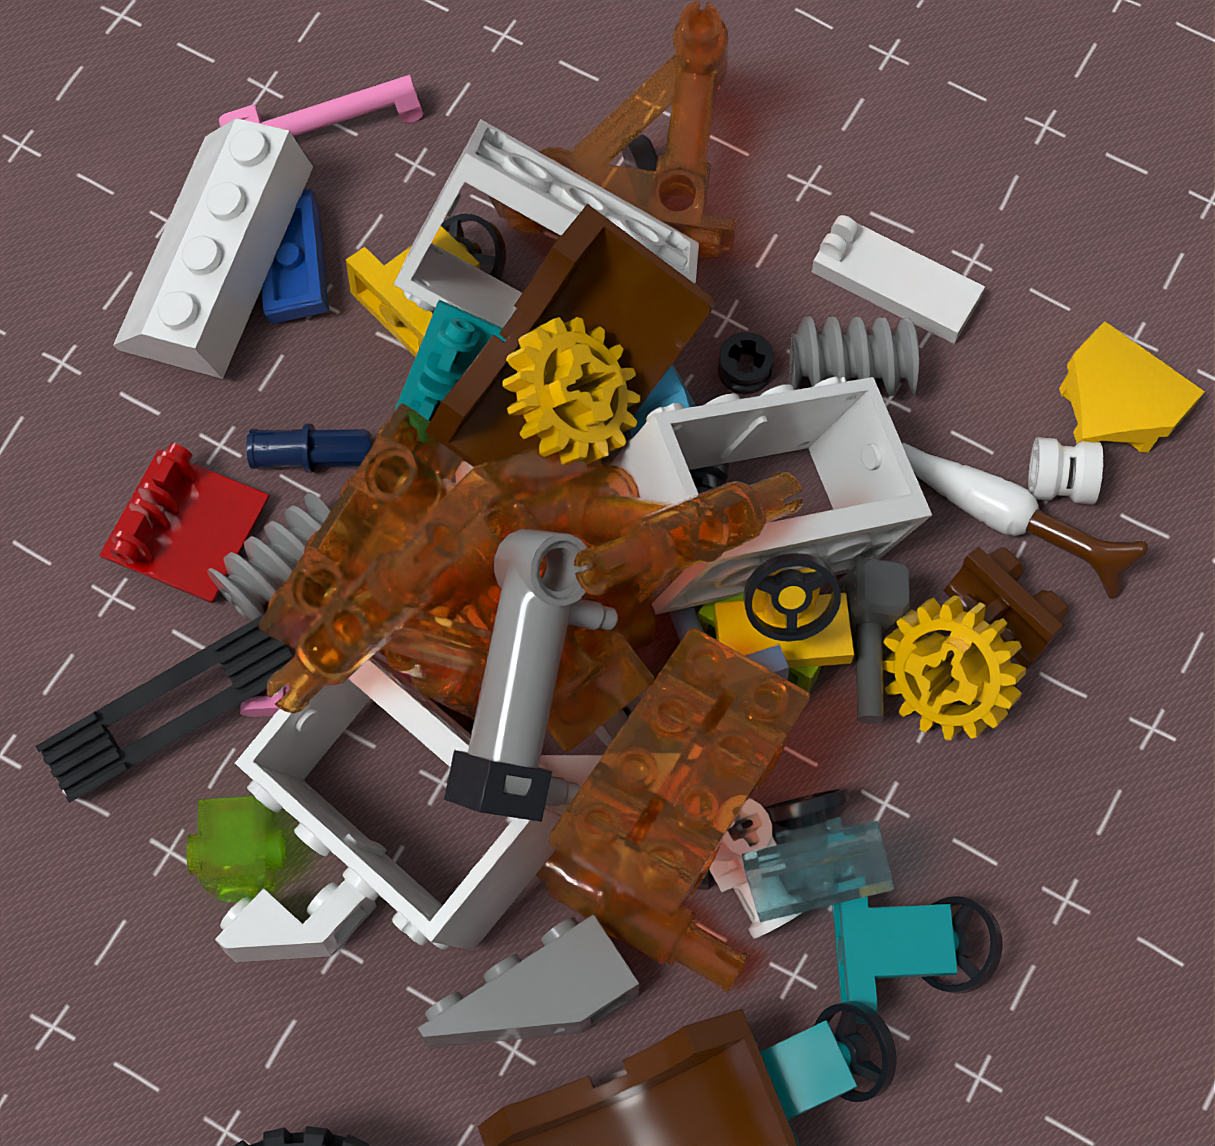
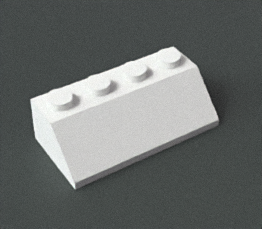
(216, 248)

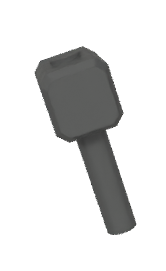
(875, 600)

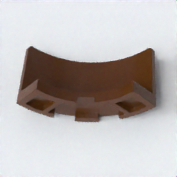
(590, 275)
(683, 1091)

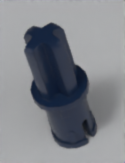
(307, 447)

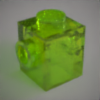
(236, 848)

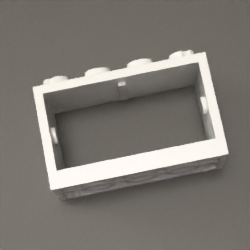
(537, 190)
(851, 445)
(295, 744)

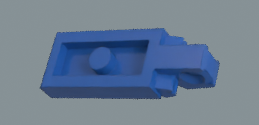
(297, 275)

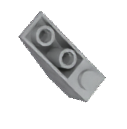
(550, 993)

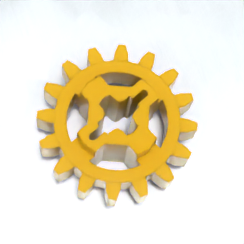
(563, 360)
(978, 666)

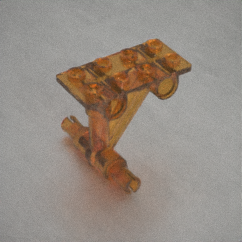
(690, 86)
(375, 510)
(637, 541)
(446, 573)
(666, 798)

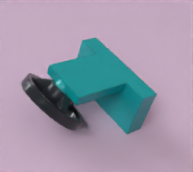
(909, 944)
(821, 1065)

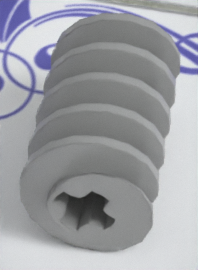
(855, 352)
(269, 566)

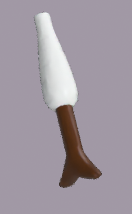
(1016, 511)

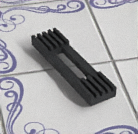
(87, 752)

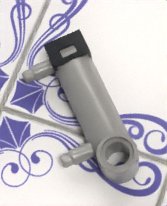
(520, 678)

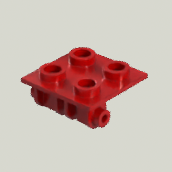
(183, 523)

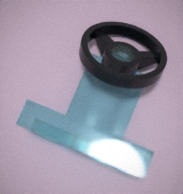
(815, 859)

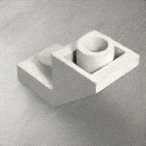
(268, 931)

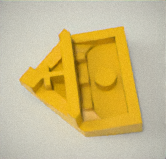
(1125, 392)

